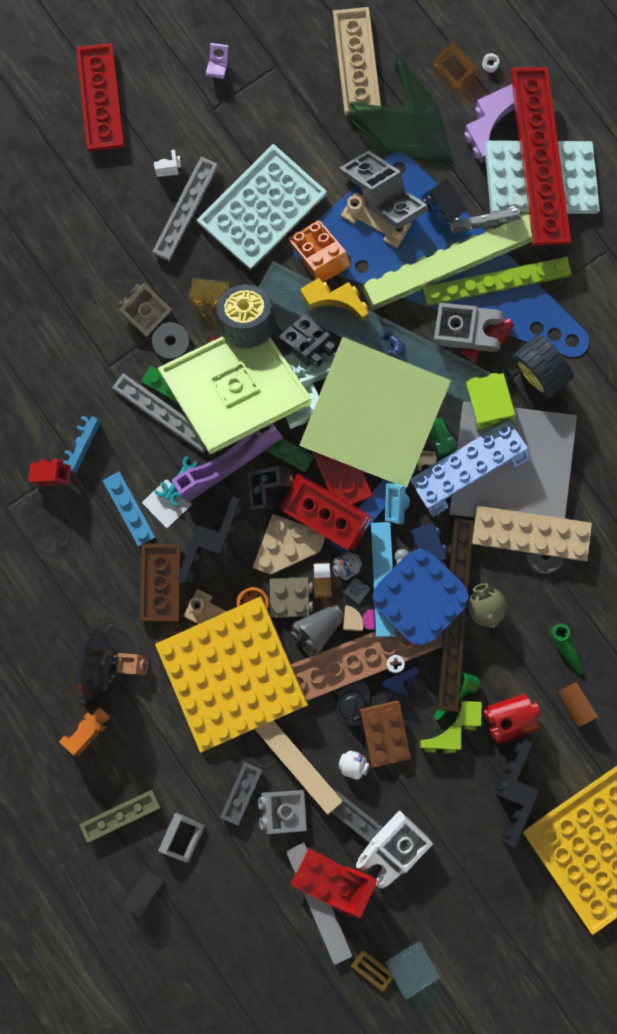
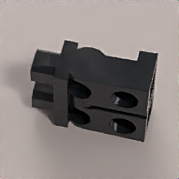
(307, 342)

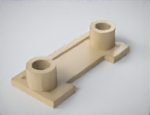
(372, 219)
(205, 611)

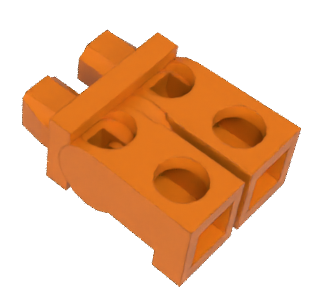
(86, 732)

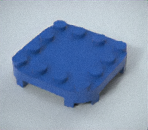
(420, 597)

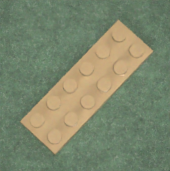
(356, 57)
(531, 533)

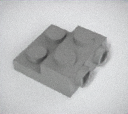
(282, 812)

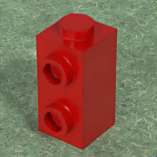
(49, 472)

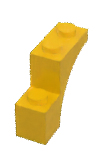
(346, 297)

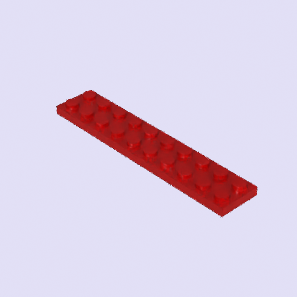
(540, 156)

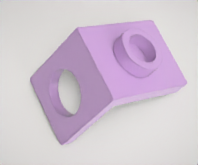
(217, 65)

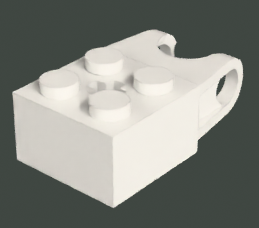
(391, 853)

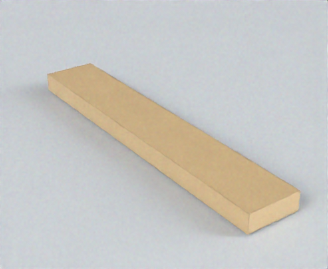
(299, 766)

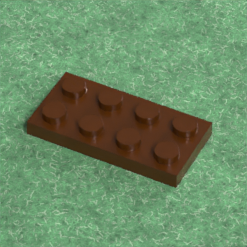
(159, 583)

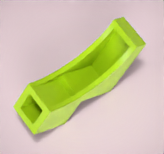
(468, 716)

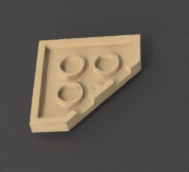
(286, 545)

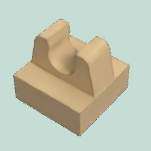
(428, 458)

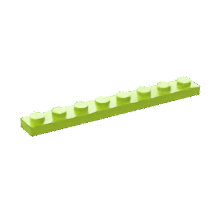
(496, 281)

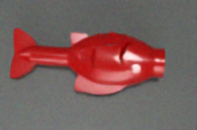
(498, 331)

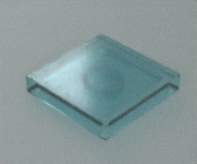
(412, 970)

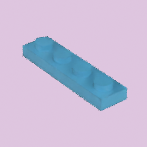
(129, 509)

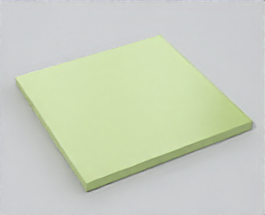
(233, 390)
(374, 412)

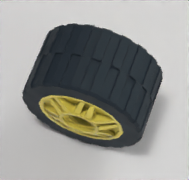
(245, 316)
(543, 366)

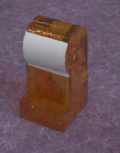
(322, 580)

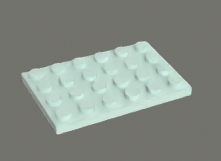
(507, 176)
(261, 207)

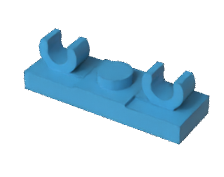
(82, 443)

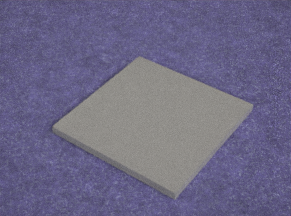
(535, 485)

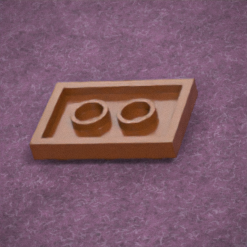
(385, 733)

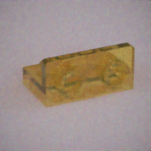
(207, 291)

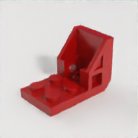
(333, 884)

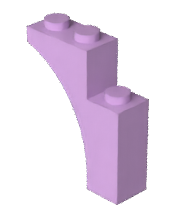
(489, 112)

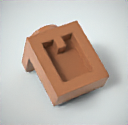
(132, 664)

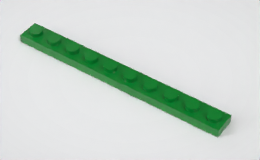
(281, 450)

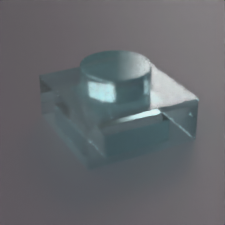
(356, 590)

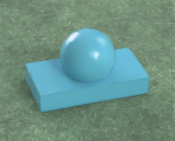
(396, 503)

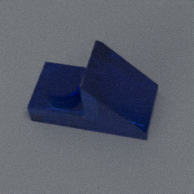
(395, 683)

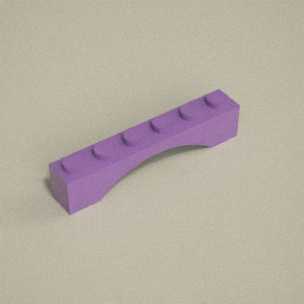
(201, 478)

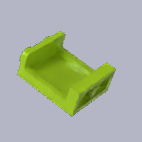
(490, 400)

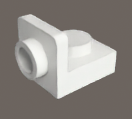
(168, 167)

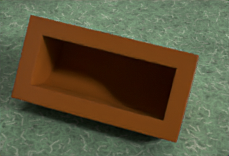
(576, 705)

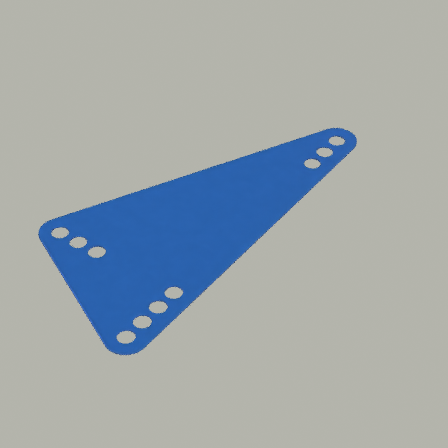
(428, 235)

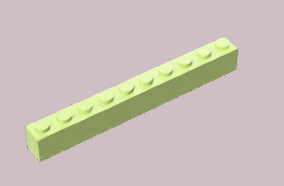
(448, 262)

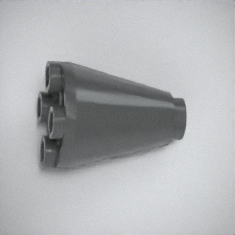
(316, 629)

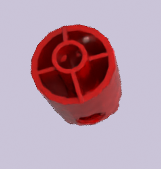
(518, 715)

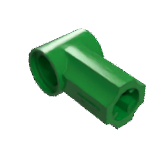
(442, 442)

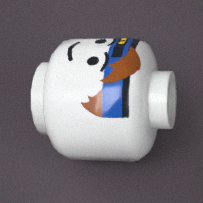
(353, 765)

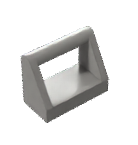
(171, 832)

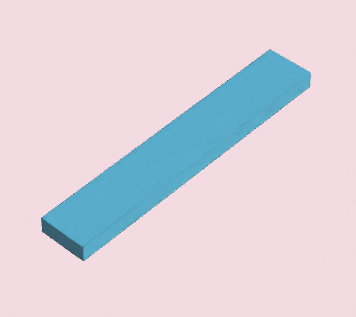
(381, 567)

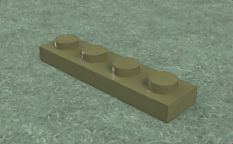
(119, 816)

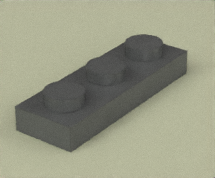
(241, 793)
(356, 819)

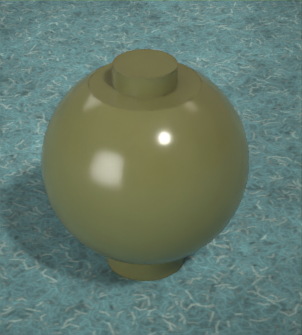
(487, 606)

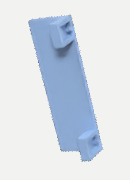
(469, 465)

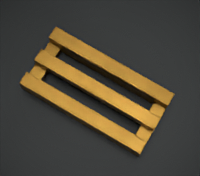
(359, 959)

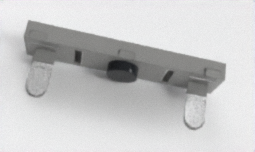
(486, 219)

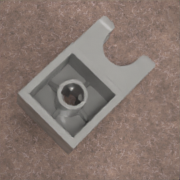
(471, 327)

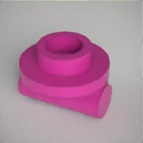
(369, 620)

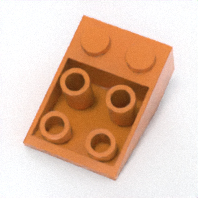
(319, 251)

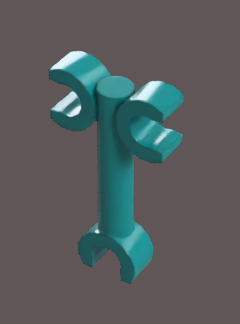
(171, 493)

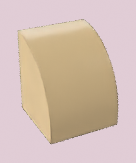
(352, 620)

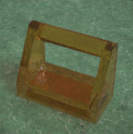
(471, 68)

